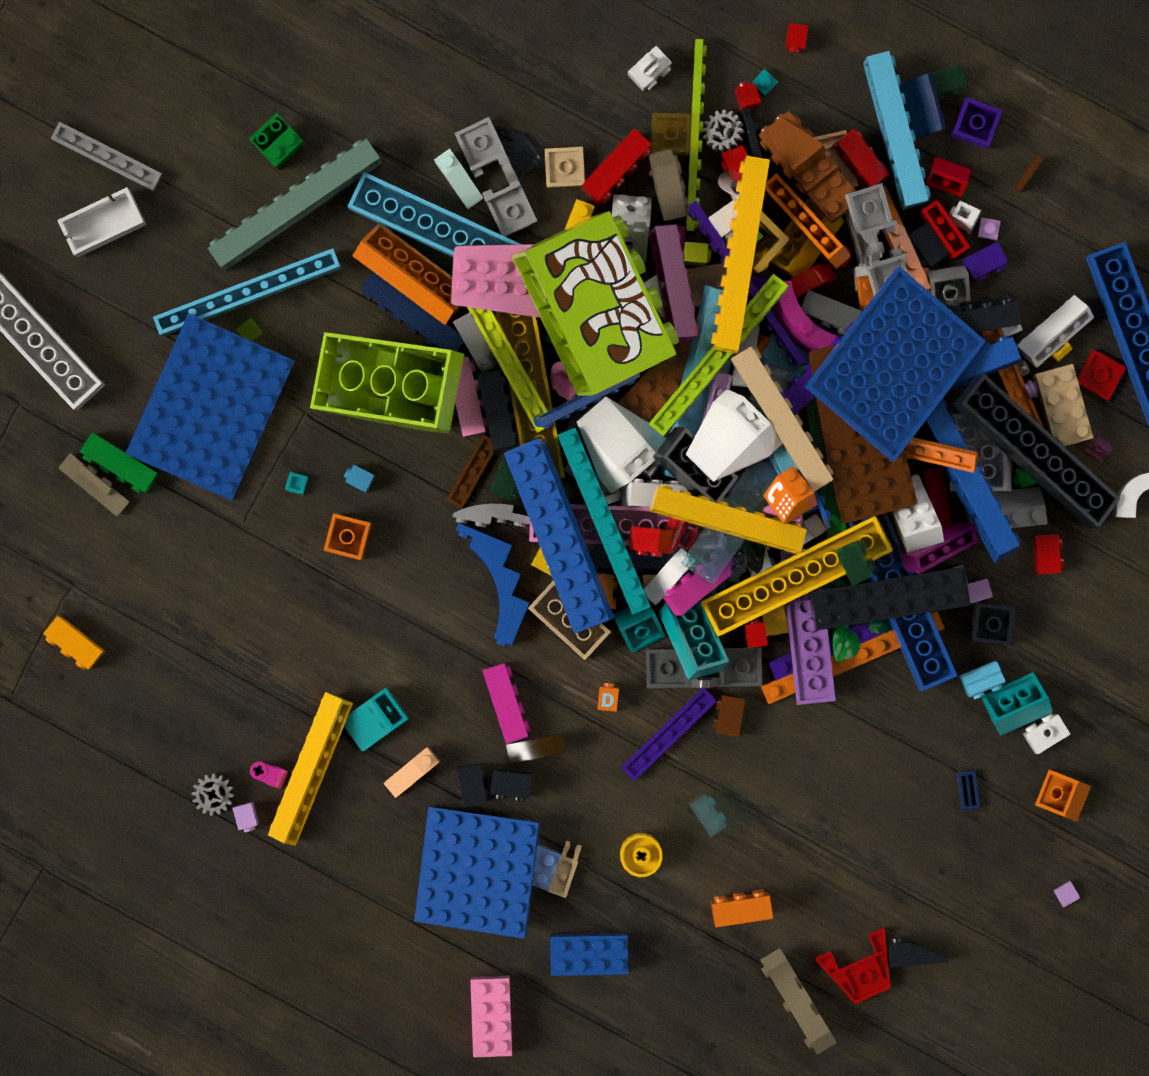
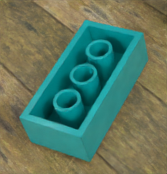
(694, 641)

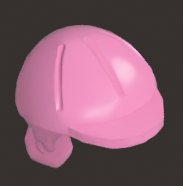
(561, 383)

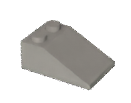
(950, 285)

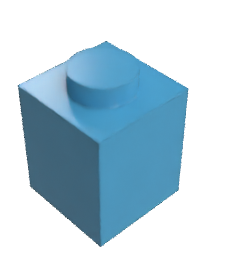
(359, 478)

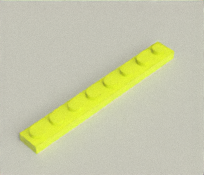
(509, 363)

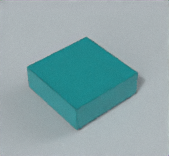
(296, 483)

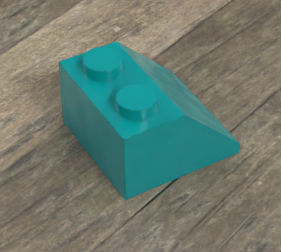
(639, 629)

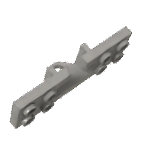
(510, 205)
(871, 213)

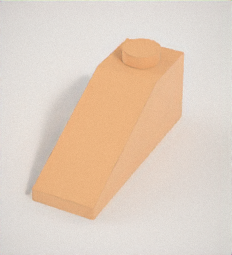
(411, 772)

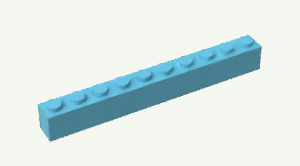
(249, 291)

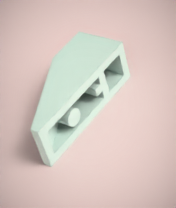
(458, 178)

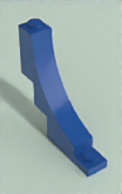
(494, 555)

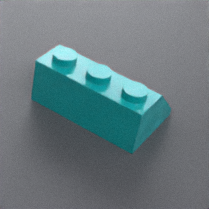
(1017, 704)

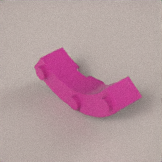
(798, 325)

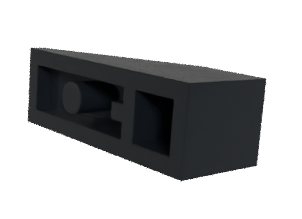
(907, 953)

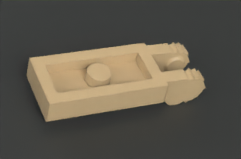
(564, 872)

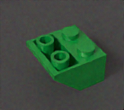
(277, 141)

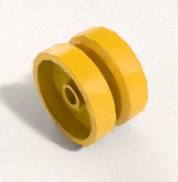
(641, 866)

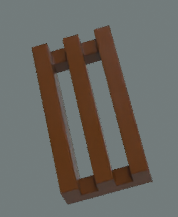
(1028, 174)

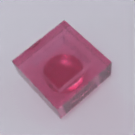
(1099, 448)

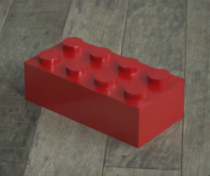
(616, 167)

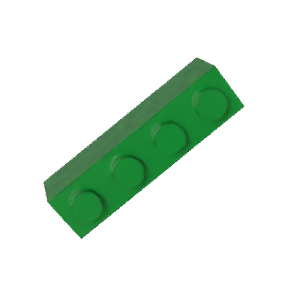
(118, 462)

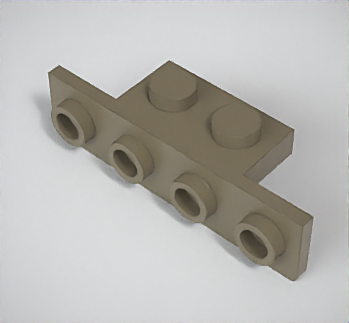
(99, 488)

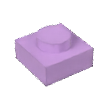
(988, 229)

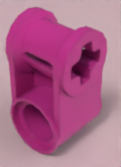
(272, 774)

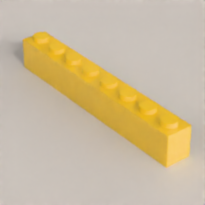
(728, 519)
(310, 769)

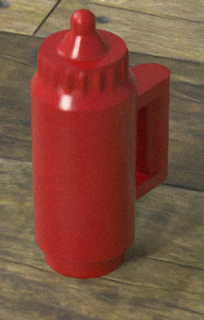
(678, 528)

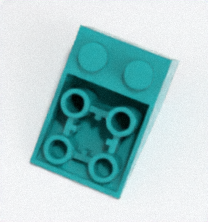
(375, 719)

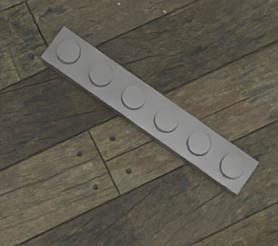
(106, 156)

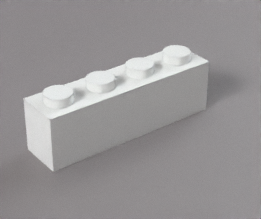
(1055, 331)

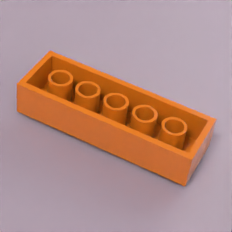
(408, 272)

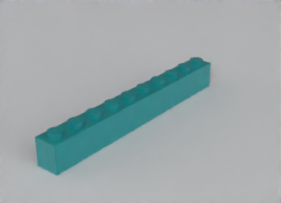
(604, 520)

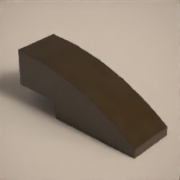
(536, 748)

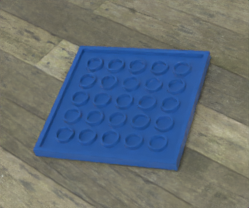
(477, 872)

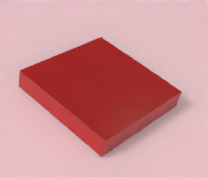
(1100, 375)

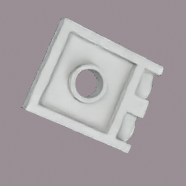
(636, 221)

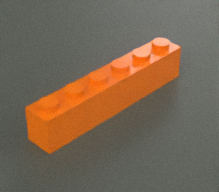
(806, 221)

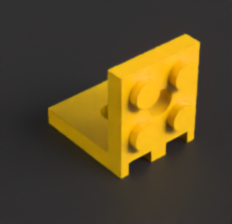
(769, 246)

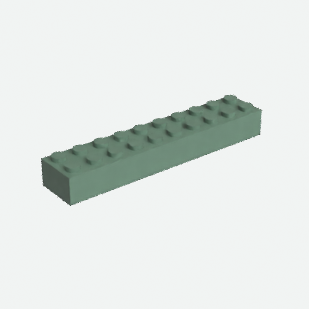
(294, 205)

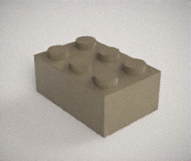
(668, 184)

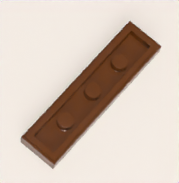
(471, 473)

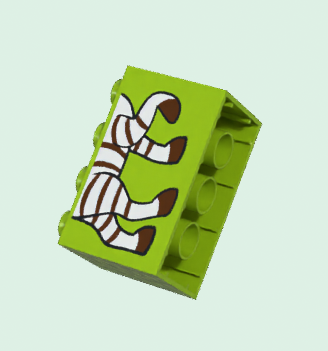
(596, 303)

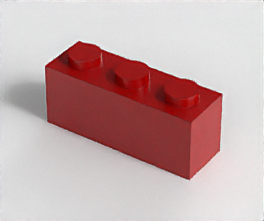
(860, 159)
(945, 229)

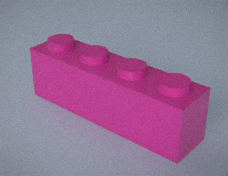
(691, 590)
(505, 702)

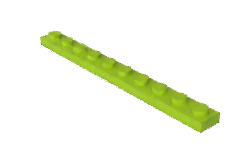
(696, 128)
(716, 359)

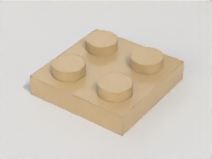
(564, 167)

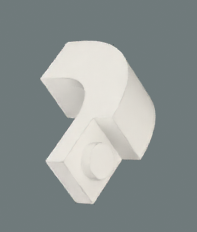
(1129, 495)

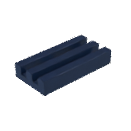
(968, 792)

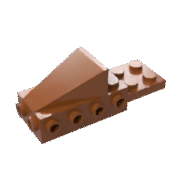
(807, 164)

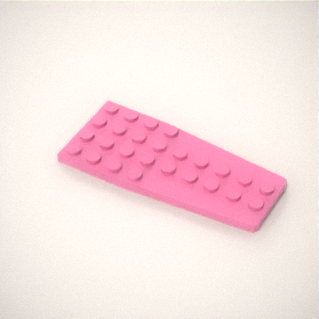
(490, 280)

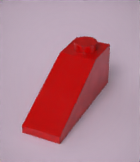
(732, 161)

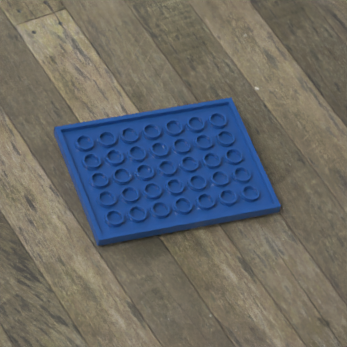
(895, 364)
(210, 406)

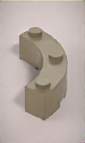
(798, 1001)

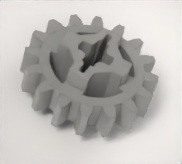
(731, 132)
(224, 799)

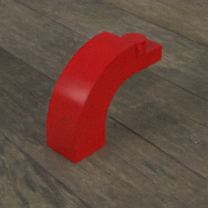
(812, 279)

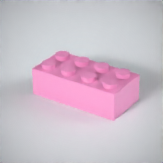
(491, 1016)

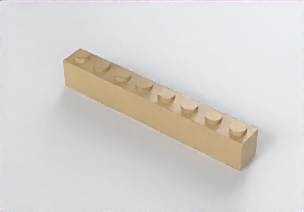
(782, 419)

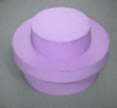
(1032, 389)

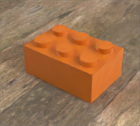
(741, 908)

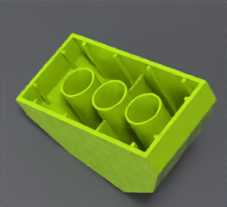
(387, 382)

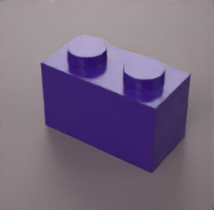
(985, 261)

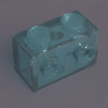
(707, 814)

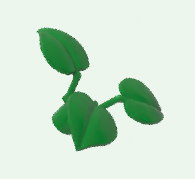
(846, 643)

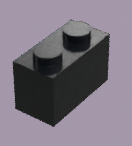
(928, 245)

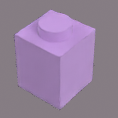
(246, 817)

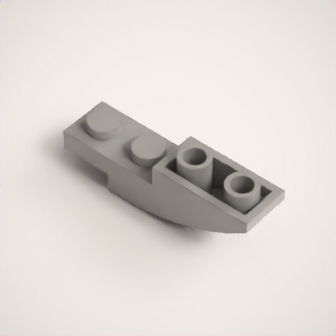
(483, 515)

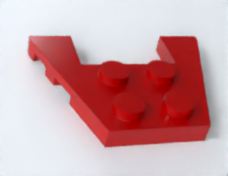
(864, 977)

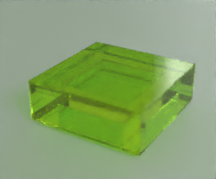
(249, 330)

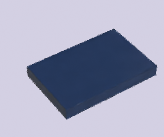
(922, 106)

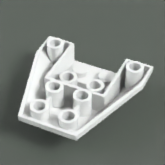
(732, 437)
(618, 443)

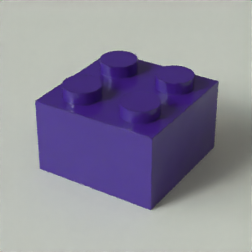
(976, 123)

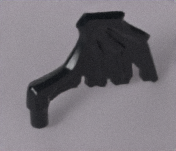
(523, 153)

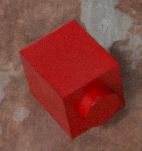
(796, 38)

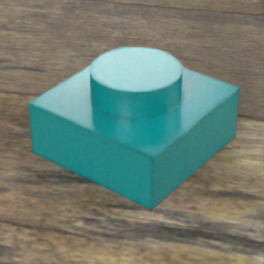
(764, 82)

